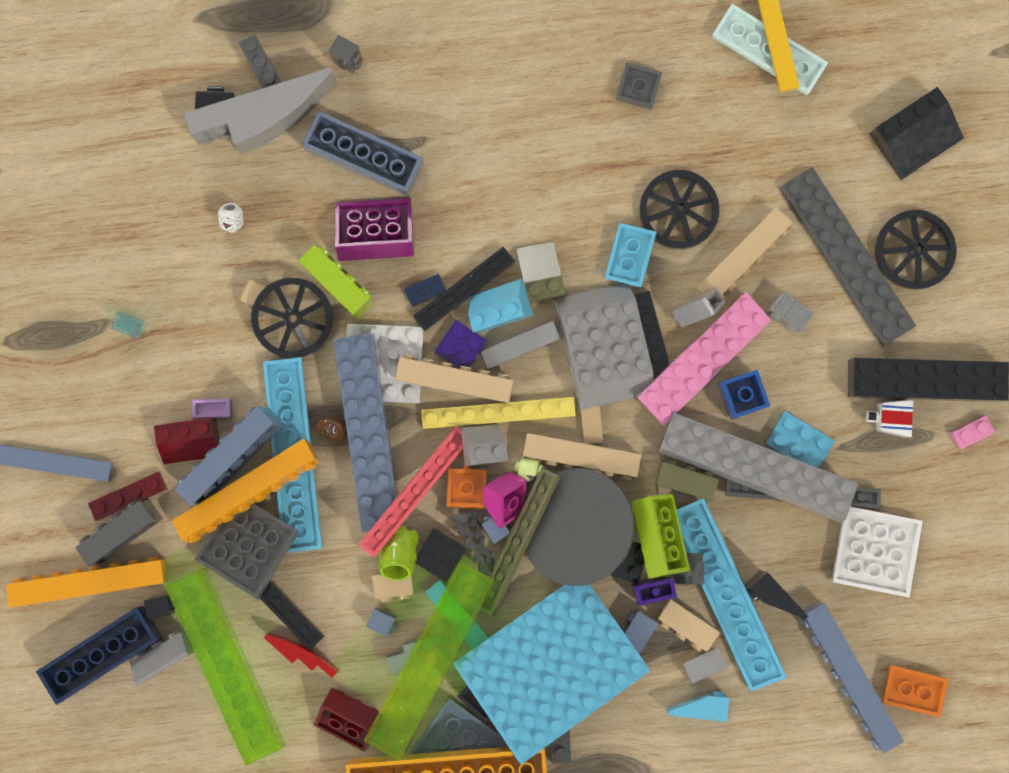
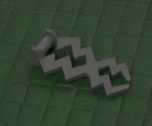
(479, 548)

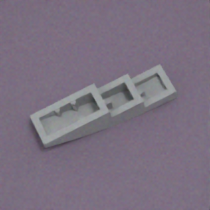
(521, 345)

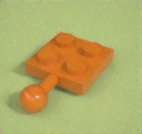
(466, 487)

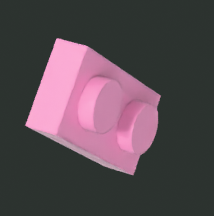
(972, 432)

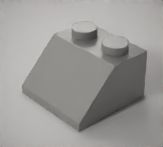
(483, 445)

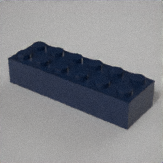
(99, 655)

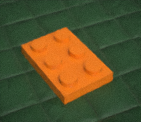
(914, 690)

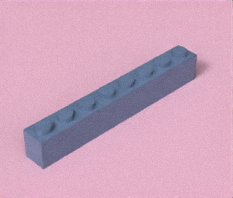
(852, 678)

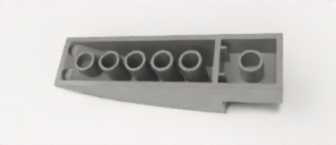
(261, 114)

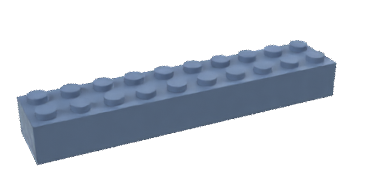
(366, 426)

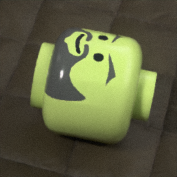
(528, 469)

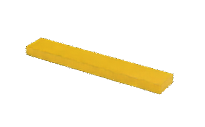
(778, 45)

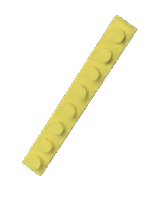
(498, 413)

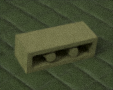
(686, 480)

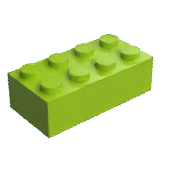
(334, 280)
(660, 535)

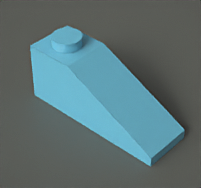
(706, 706)

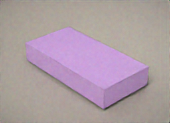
(212, 408)

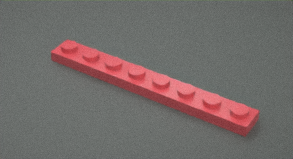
(412, 493)

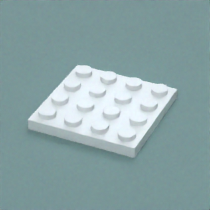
(391, 344)
(877, 551)

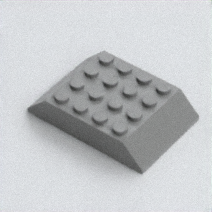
(604, 345)

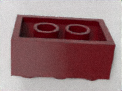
(186, 439)
(346, 718)

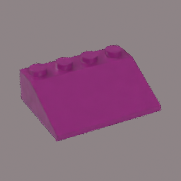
(374, 229)

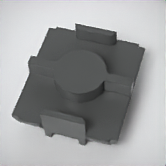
(696, 572)

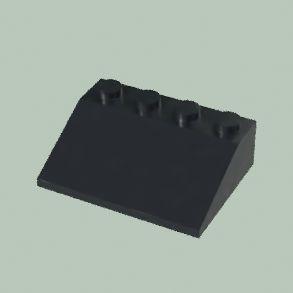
(918, 133)

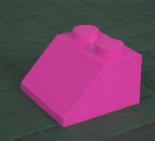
(505, 498)

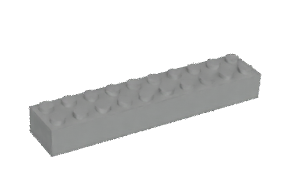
(758, 468)

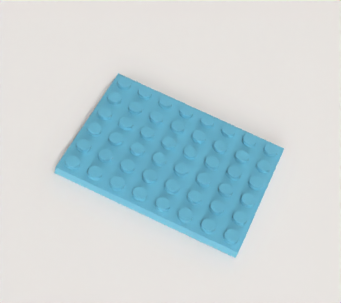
(551, 669)

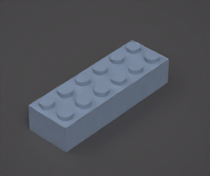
(363, 153)
(229, 456)

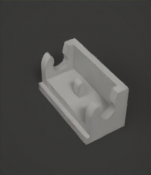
(705, 665)

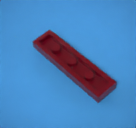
(123, 497)

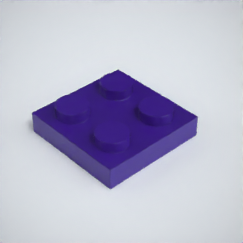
(460, 345)

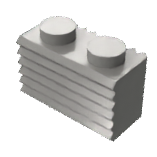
(790, 311)

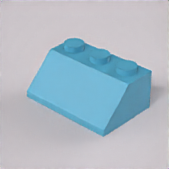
(499, 306)

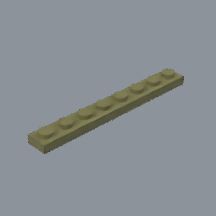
(520, 538)

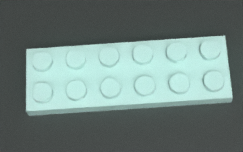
(748, 38)

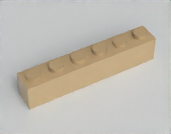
(747, 253)
(453, 379)
(582, 455)

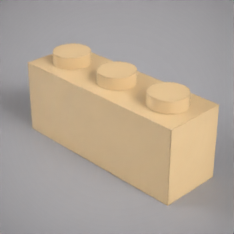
(687, 626)

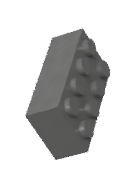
(119, 532)

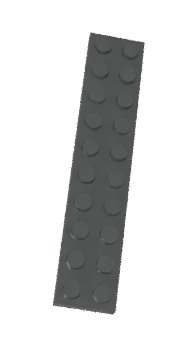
(847, 257)

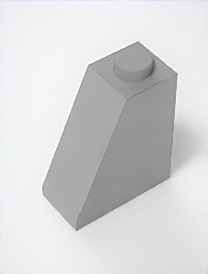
(698, 307)

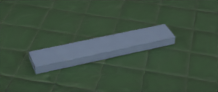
(55, 463)

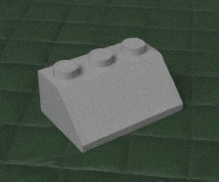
(161, 657)

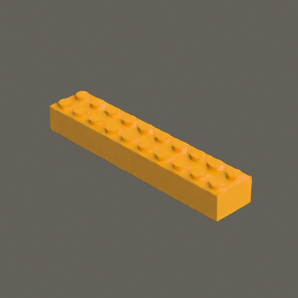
(458, 761)

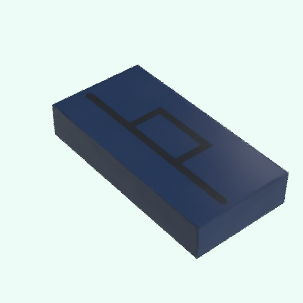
(425, 290)

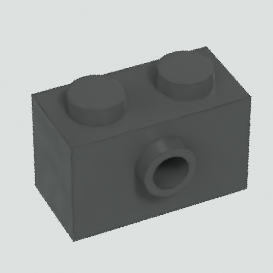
(346, 54)

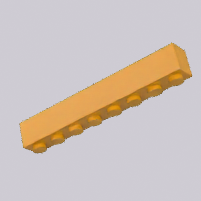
(246, 491)
(87, 582)

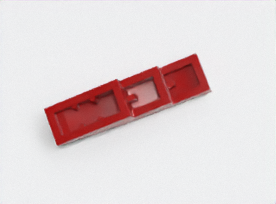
(293, 650)

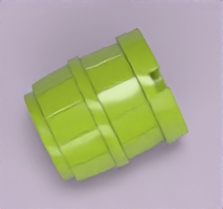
(399, 554)

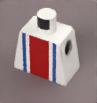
(893, 418)

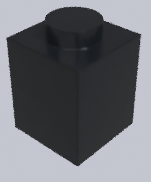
(159, 607)

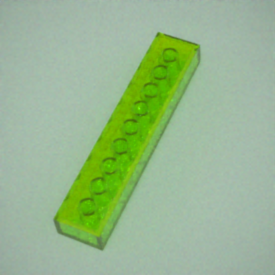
(429, 661)
(225, 666)

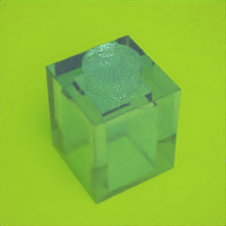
(127, 324)

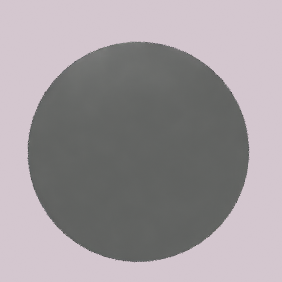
(582, 529)

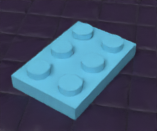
(630, 255)
(799, 440)

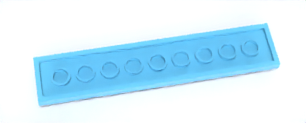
(288, 401)
(730, 598)

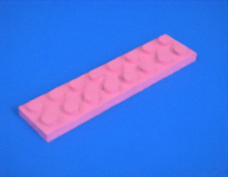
(704, 358)

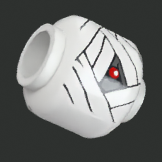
(230, 217)

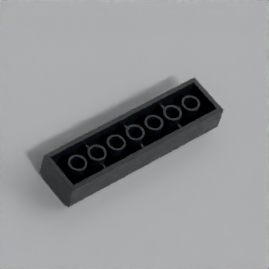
(928, 379)

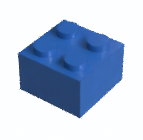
(743, 394)

